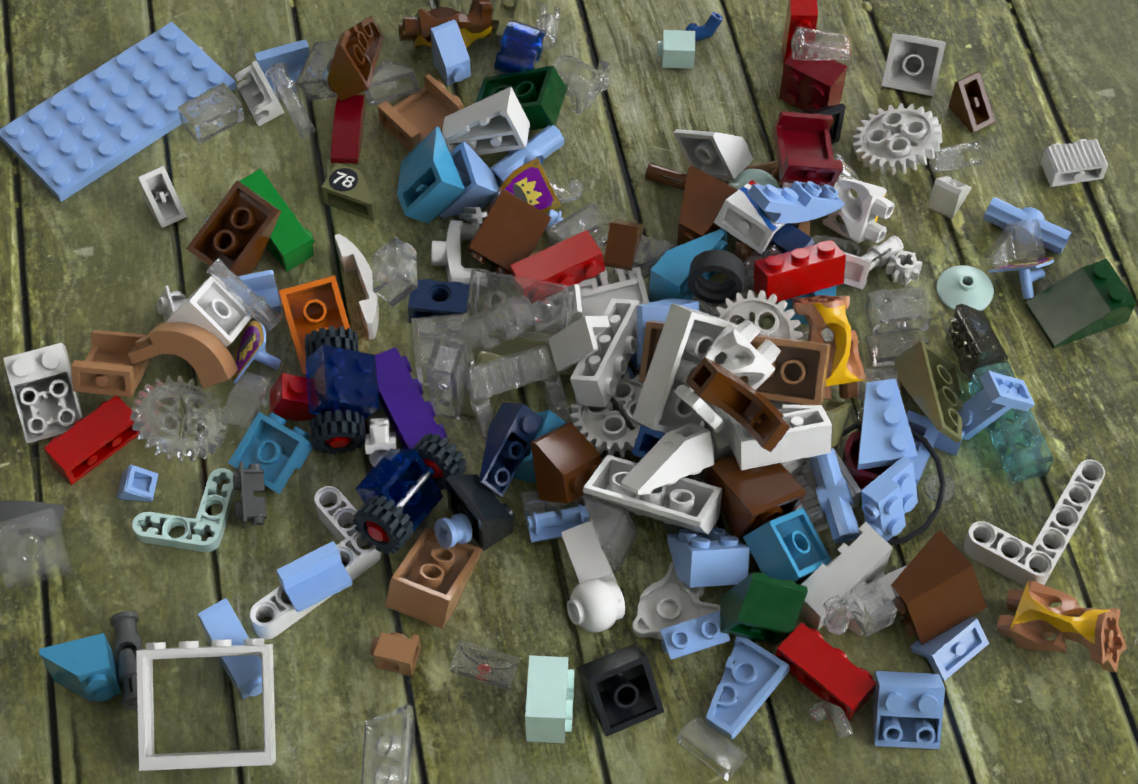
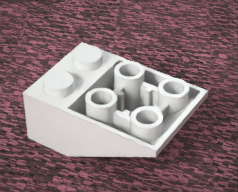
(43, 391)

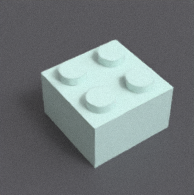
(549, 699)

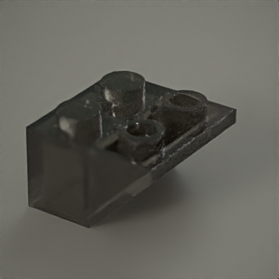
(973, 340)

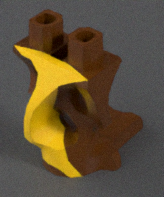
(471, 26)

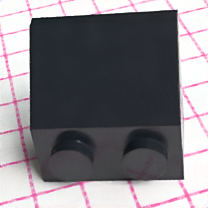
(487, 516)
(620, 689)

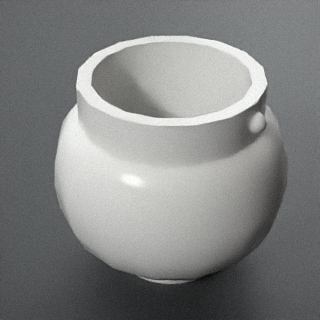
(596, 605)

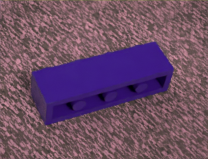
(403, 401)

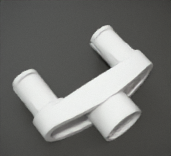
(448, 252)

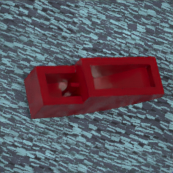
(348, 129)

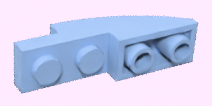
(798, 203)

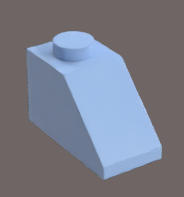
(450, 53)

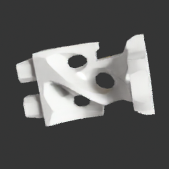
(861, 212)
(741, 360)

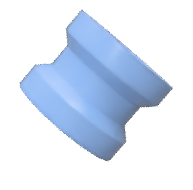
(453, 531)

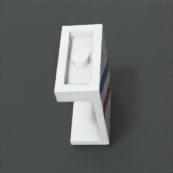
(747, 220)

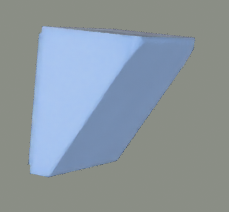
(137, 484)

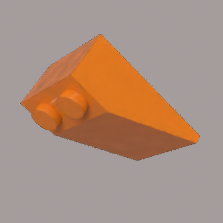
(311, 308)

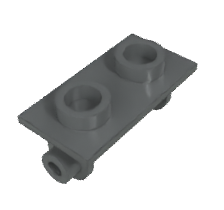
(249, 507)

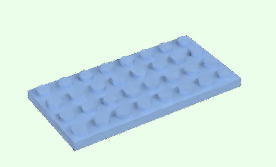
(112, 111)

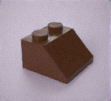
(563, 464)

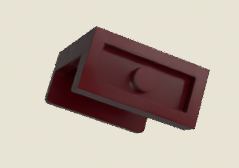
(805, 148)

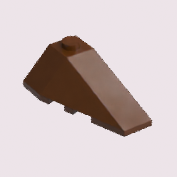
(355, 59)

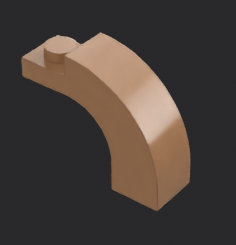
(194, 344)

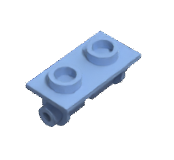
(550, 525)
(693, 635)

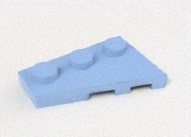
(885, 427)
(745, 685)

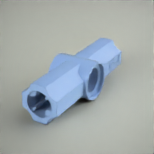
(538, 146)
(1002, 213)
(834, 497)

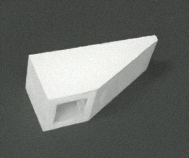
(674, 456)

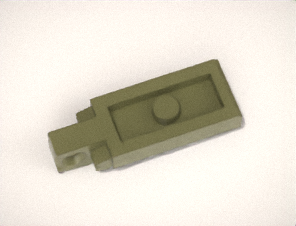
(503, 13)

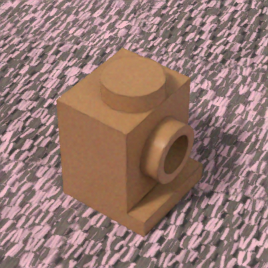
(396, 652)

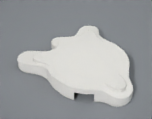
(668, 604)

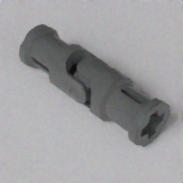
(125, 649)

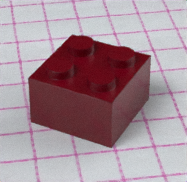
(812, 83)

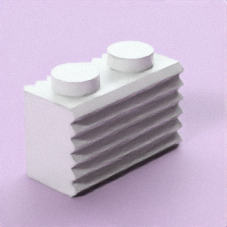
(1074, 162)

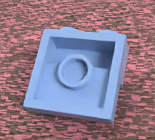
(890, 498)

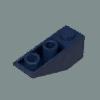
(507, 445)

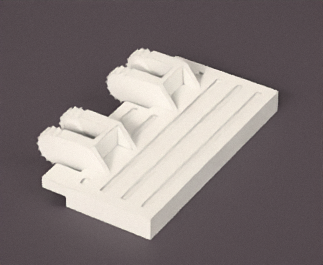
(596, 299)

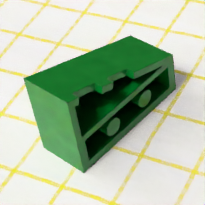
(289, 241)

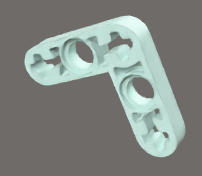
(201, 525)

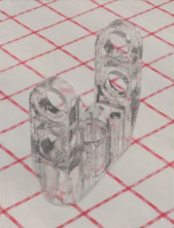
(510, 373)

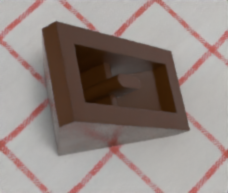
(971, 102)
(622, 244)

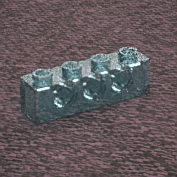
(1024, 462)

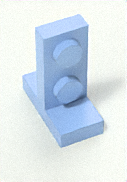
(996, 398)
(936, 439)

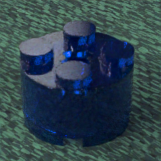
(519, 48)

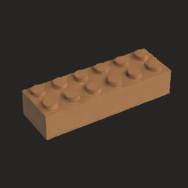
(798, 370)

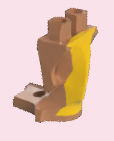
(844, 359)
(1036, 621)

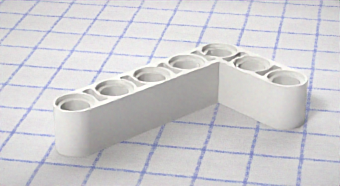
(1058, 536)
(350, 552)

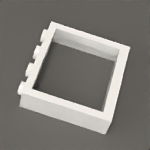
(190, 649)

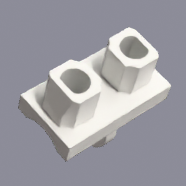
(379, 440)

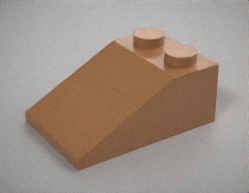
(432, 579)

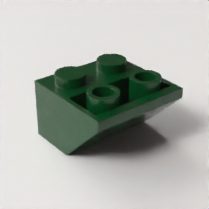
(762, 608)

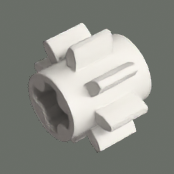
(903, 267)

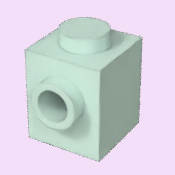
(677, 49)

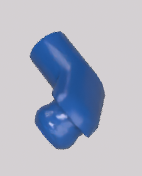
(707, 30)

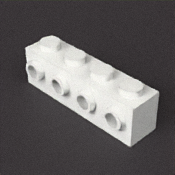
(599, 373)

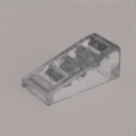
(810, 45)

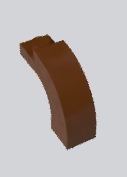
(739, 401)

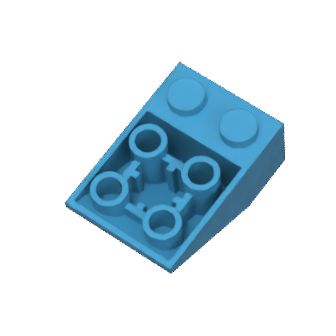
(428, 179)
(671, 272)

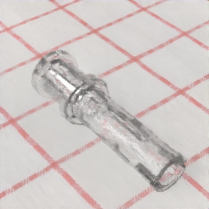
(287, 91)
(255, 305)

